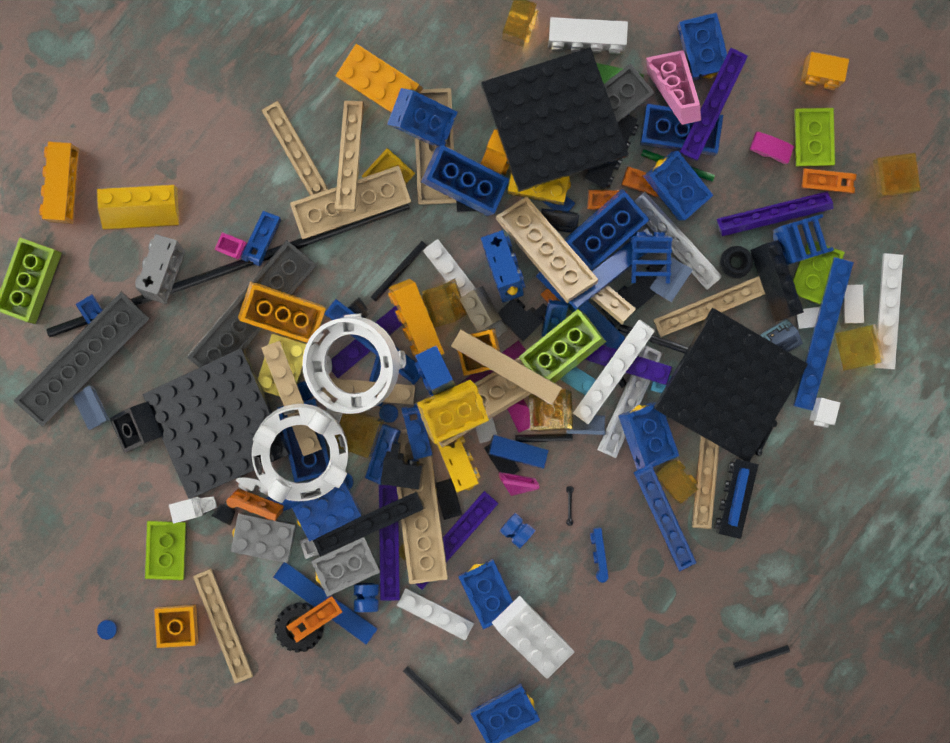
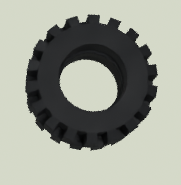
(287, 638)

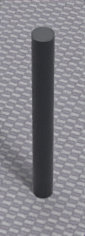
(398, 271)
(657, 340)
(433, 695)

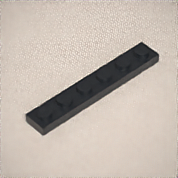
(369, 523)

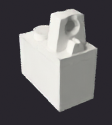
(191, 508)

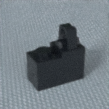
(519, 321)
(401, 472)

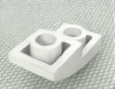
(249, 483)

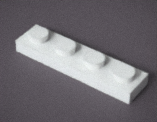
(435, 614)

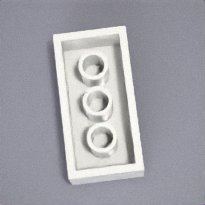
(586, 33)
(533, 637)

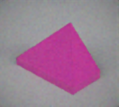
(230, 246)
(520, 415)
(518, 484)

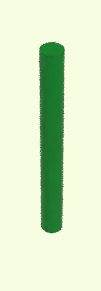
(655, 157)

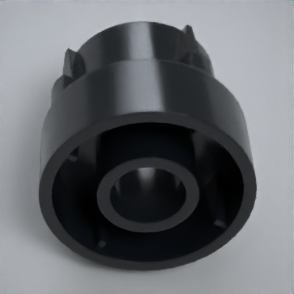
(745, 258)

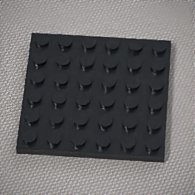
(554, 119)
(730, 385)
(212, 421)

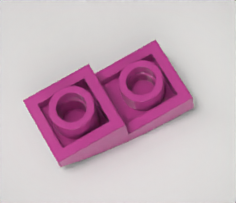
(773, 147)

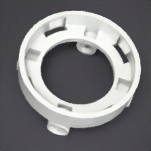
(318, 365)
(320, 422)

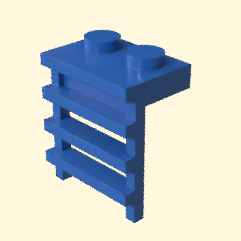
(791, 240)
(651, 244)

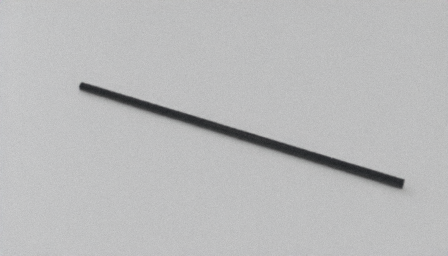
(234, 266)

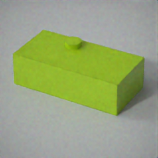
(28, 280)
(563, 347)

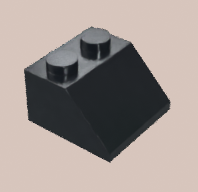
(135, 427)

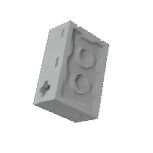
(160, 268)
(263, 537)
(345, 566)

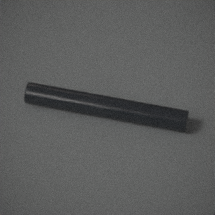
(544, 438)
(761, 657)

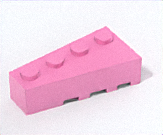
(675, 83)

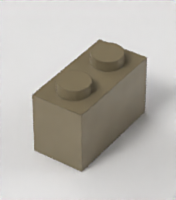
(480, 309)

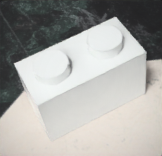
(824, 412)

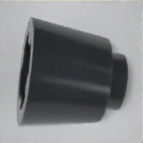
(359, 307)
(224, 513)

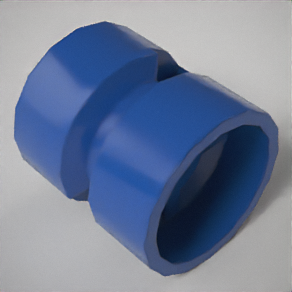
(517, 530)
(366, 597)

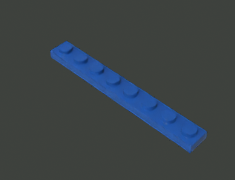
(823, 333)

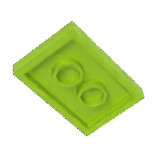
(814, 137)
(813, 274)
(165, 550)

